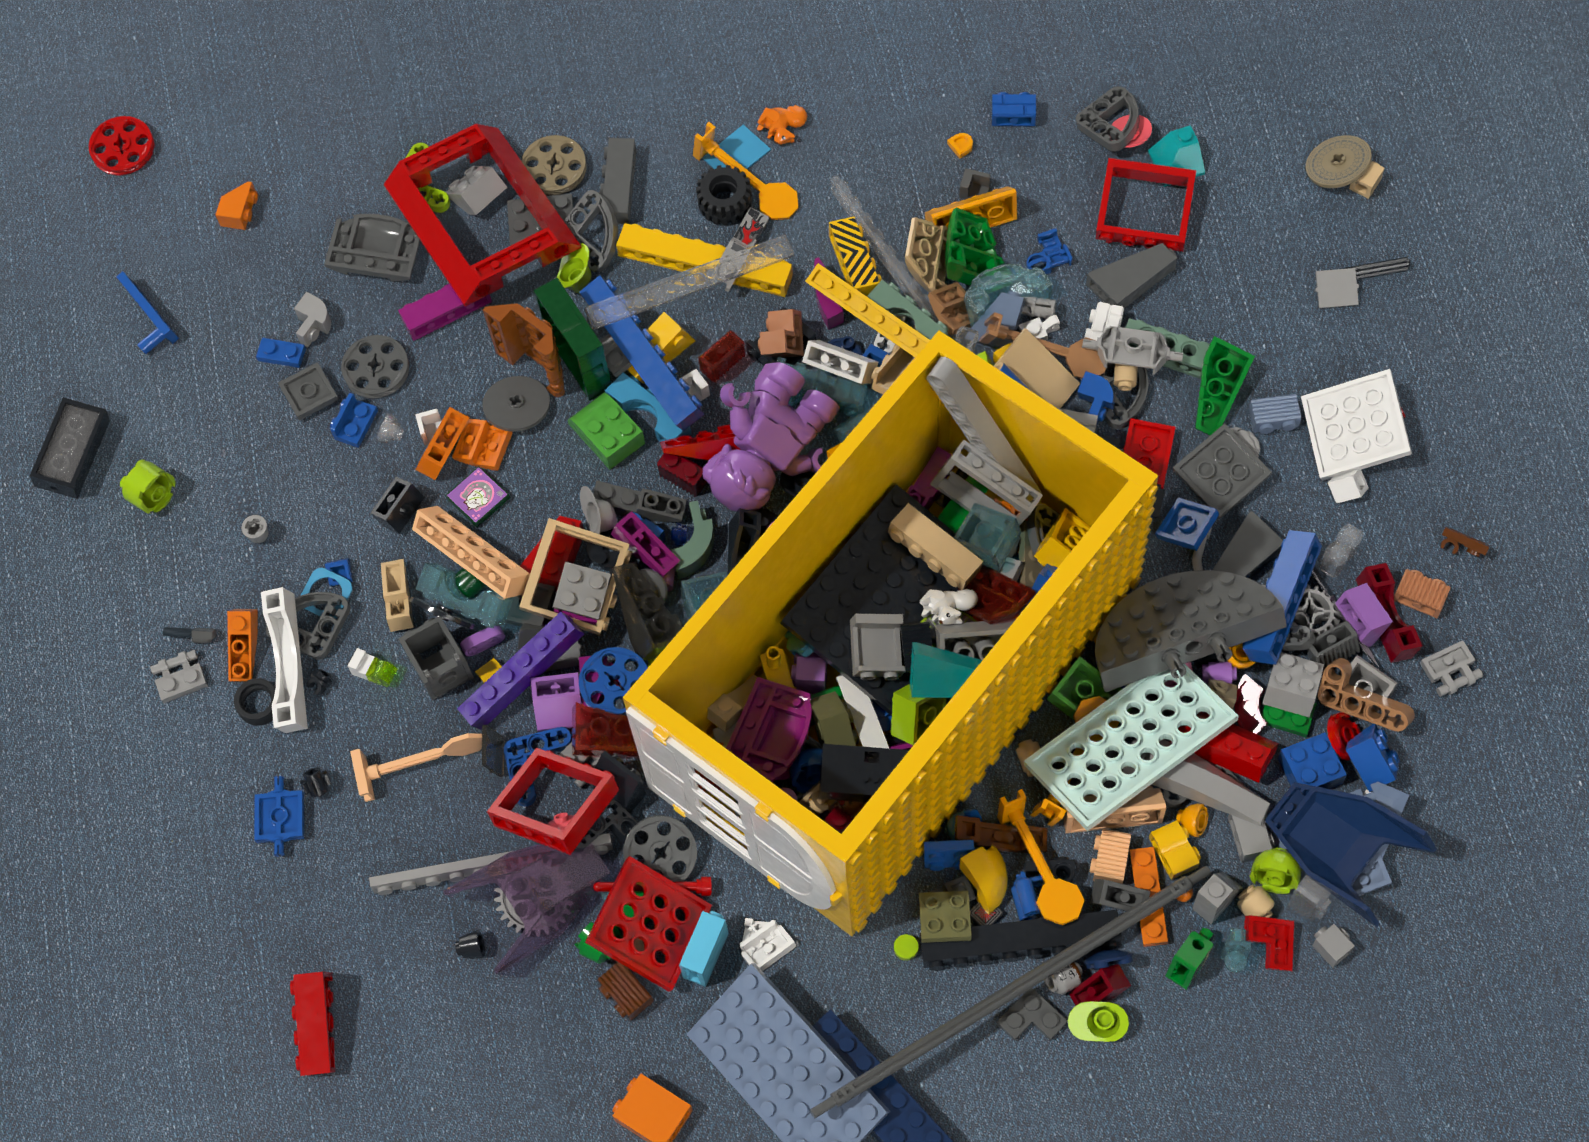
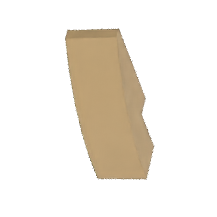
(396, 595)

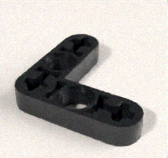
(614, 823)

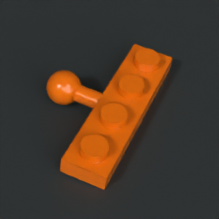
(1146, 877)

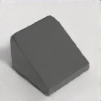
(526, 633)

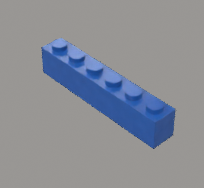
(1288, 585)

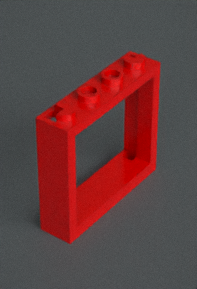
(1150, 173)
(547, 835)

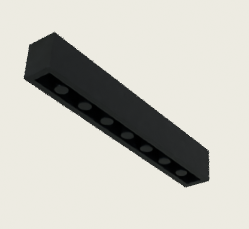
(1016, 940)

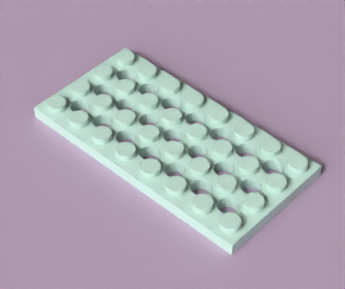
(1146, 771)

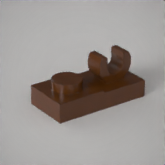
(1473, 545)

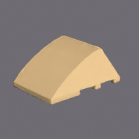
(926, 254)

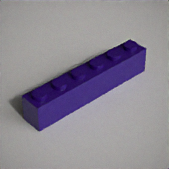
(517, 672)

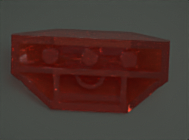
(998, 596)

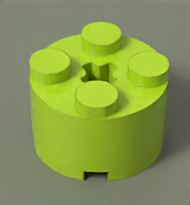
(147, 487)

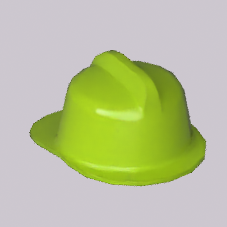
(574, 269)
(1098, 1021)

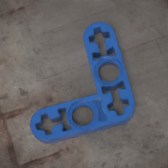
(518, 760)

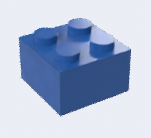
(1312, 763)

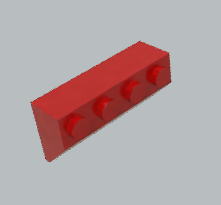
(1237, 750)

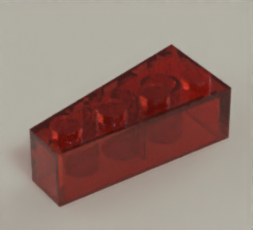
(601, 731)

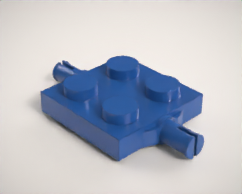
(279, 816)

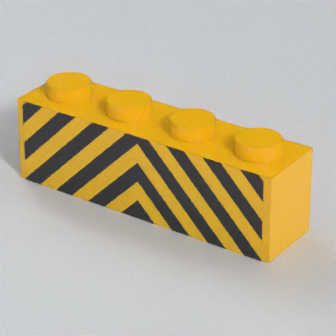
(853, 255)

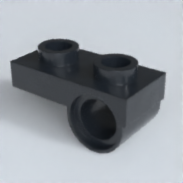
(1055, 866)

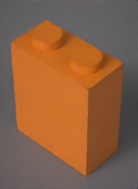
(651, 1111)

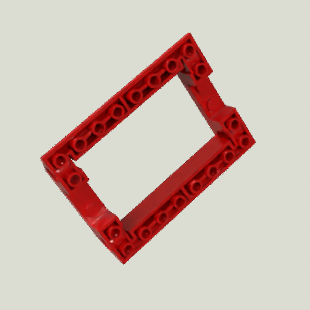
(485, 276)

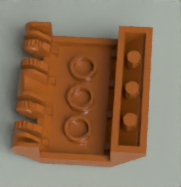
(519, 331)

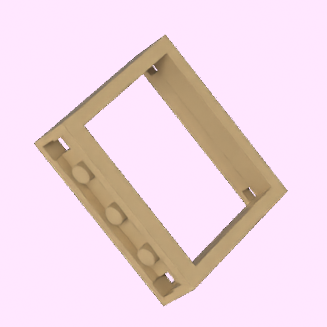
(610, 599)

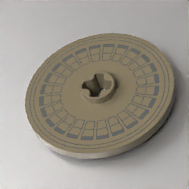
(1353, 158)

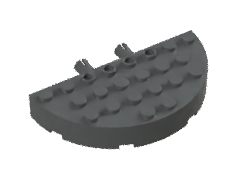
(1180, 622)

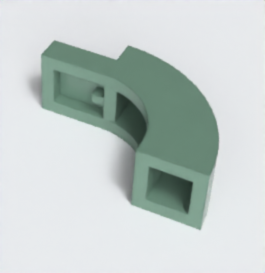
(699, 547)

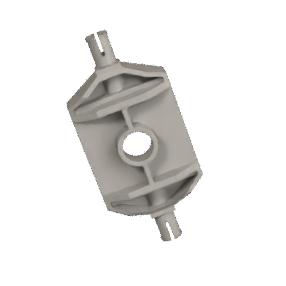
(1150, 353)

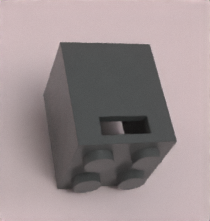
(443, 669)

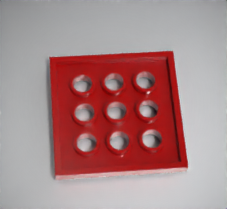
(612, 914)

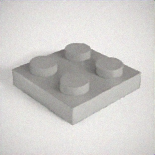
(581, 590)

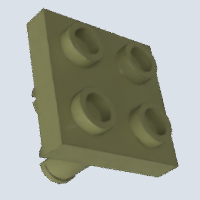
(945, 916)

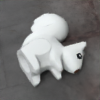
(945, 603)

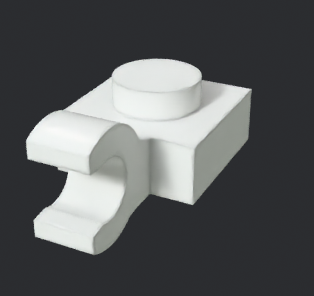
(1040, 329)

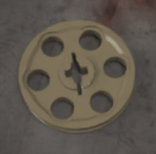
(563, 162)

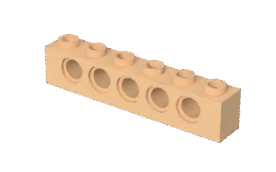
(471, 552)

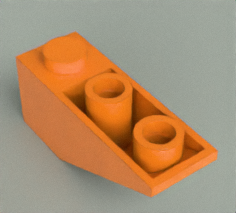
(242, 643)

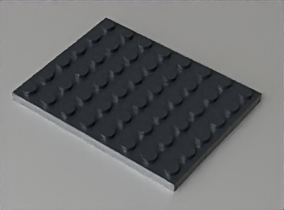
(866, 578)

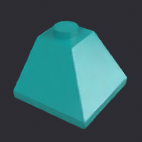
(1178, 150)

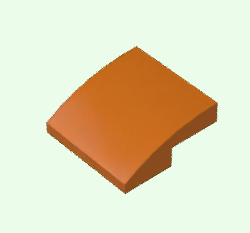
(482, 445)

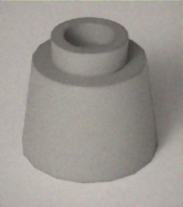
(255, 528)

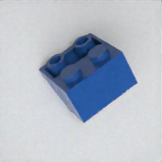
(1373, 756)

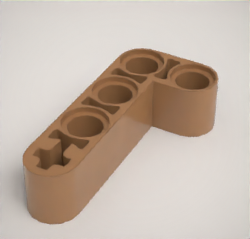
(1365, 698)

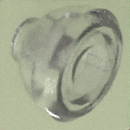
(389, 430)

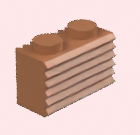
(1422, 593)

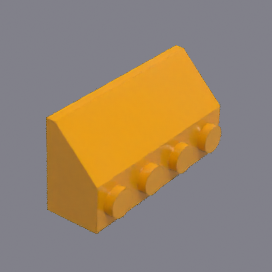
(997, 206)

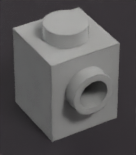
(1333, 944)

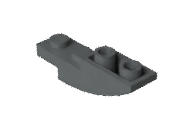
(647, 503)

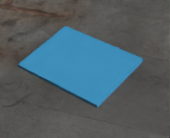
(742, 147)

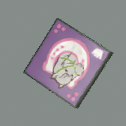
(477, 496)

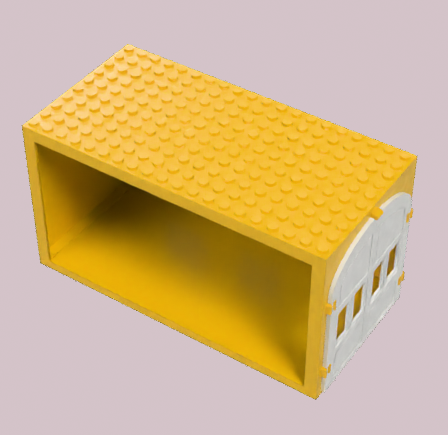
(723, 641)

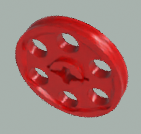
(129, 147)

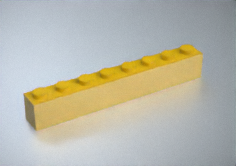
(684, 253)

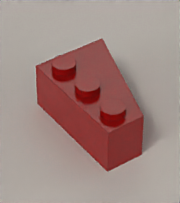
(562, 550)

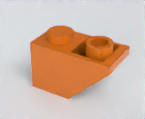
(236, 206)

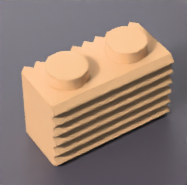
(1111, 855)

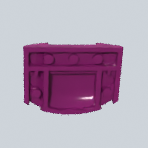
(772, 728)

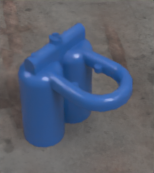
(1025, 896)

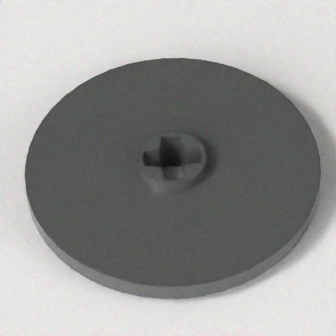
(528, 413)

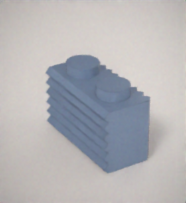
(1274, 413)

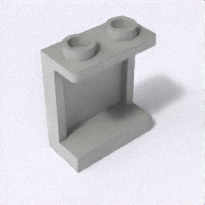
(876, 646)

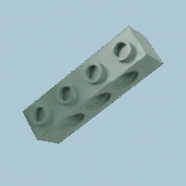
(1179, 343)

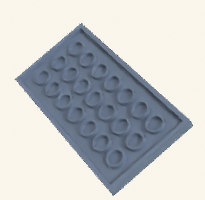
(782, 1064)

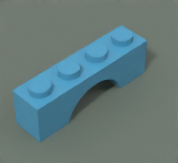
(632, 396)

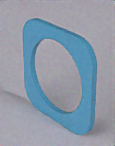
(321, 573)

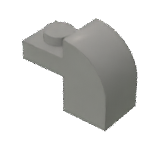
(315, 318)

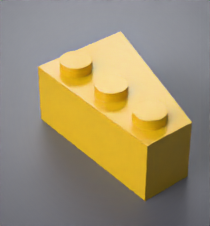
(669, 337)

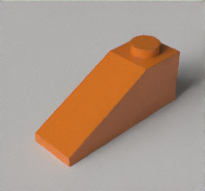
(442, 443)

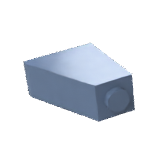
(1011, 308)

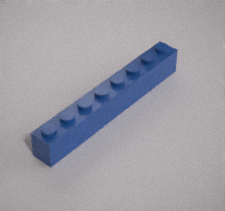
(648, 359)

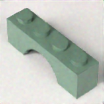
(889, 298)

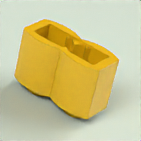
(1174, 849)

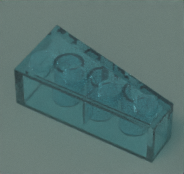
(845, 392)

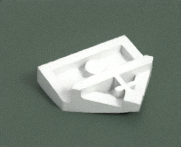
(764, 943)

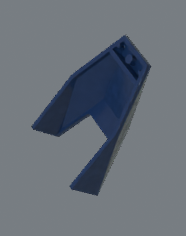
(1338, 835)

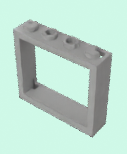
(988, 474)

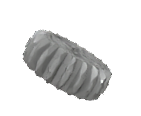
(1325, 612)

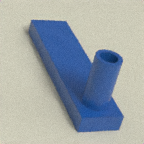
(163, 329)

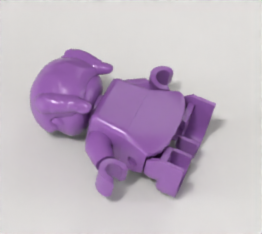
(768, 436)

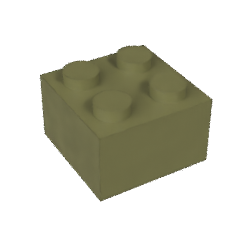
(833, 720)

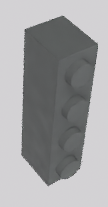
(619, 176)

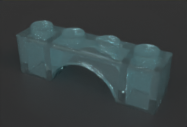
(440, 584)

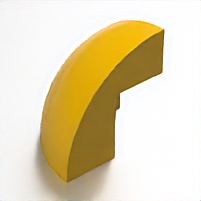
(987, 874)

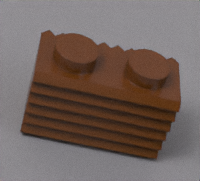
(625, 991)

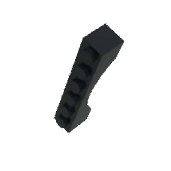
(743, 534)

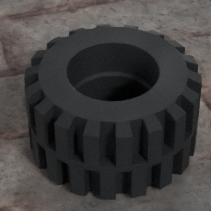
(722, 180)

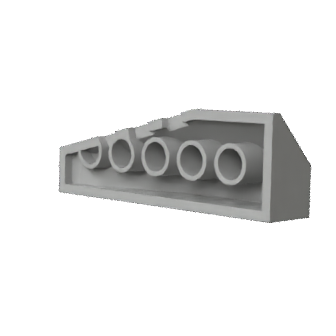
(1209, 786)

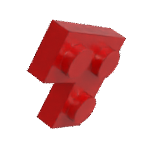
(1277, 936)

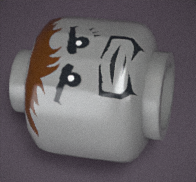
(1065, 979)

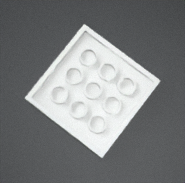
(1356, 425)

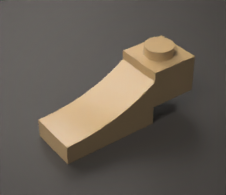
(728, 707)

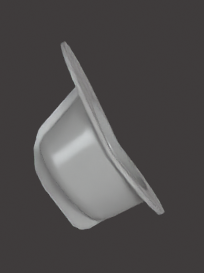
(597, 512)

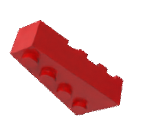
(313, 1023)

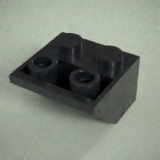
(628, 780)

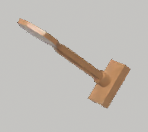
(1077, 358)

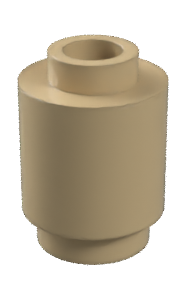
(1125, 377)
(1024, 751)

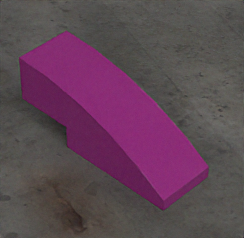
(830, 311)

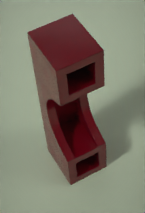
(1399, 638)

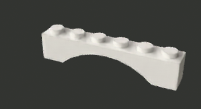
(289, 697)

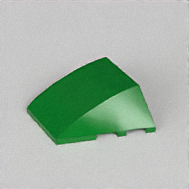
(969, 247)

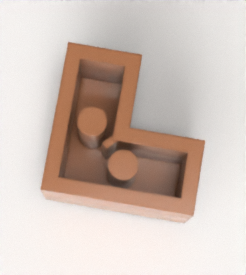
(783, 335)

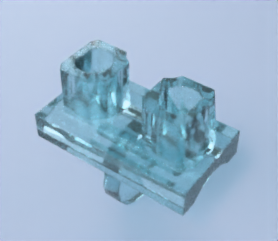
(1235, 950)

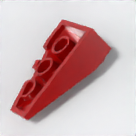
(702, 446)

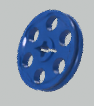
(603, 684)

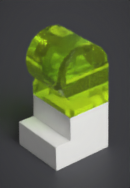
(371, 668)

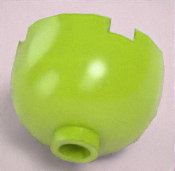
(1276, 871)

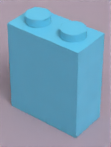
(704, 948)

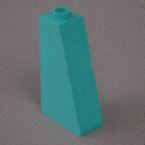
(938, 671)

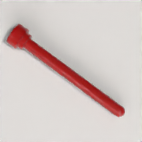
(701, 886)

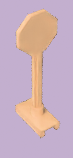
(456, 746)

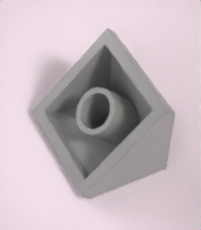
(1370, 679)

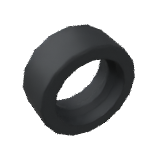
(244, 691)

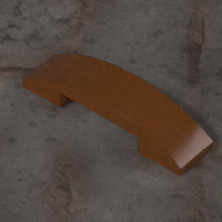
(1003, 837)

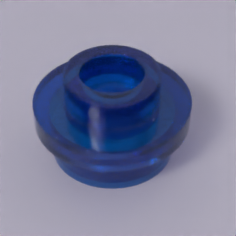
(679, 534)

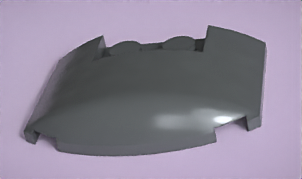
(373, 247)

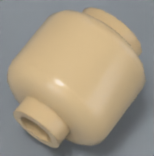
(1255, 902)

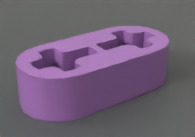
(482, 640)

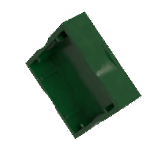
(574, 339)

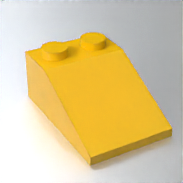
(1061, 539)

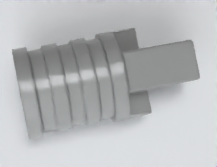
(1039, 307)

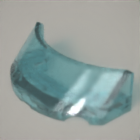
(1004, 278)

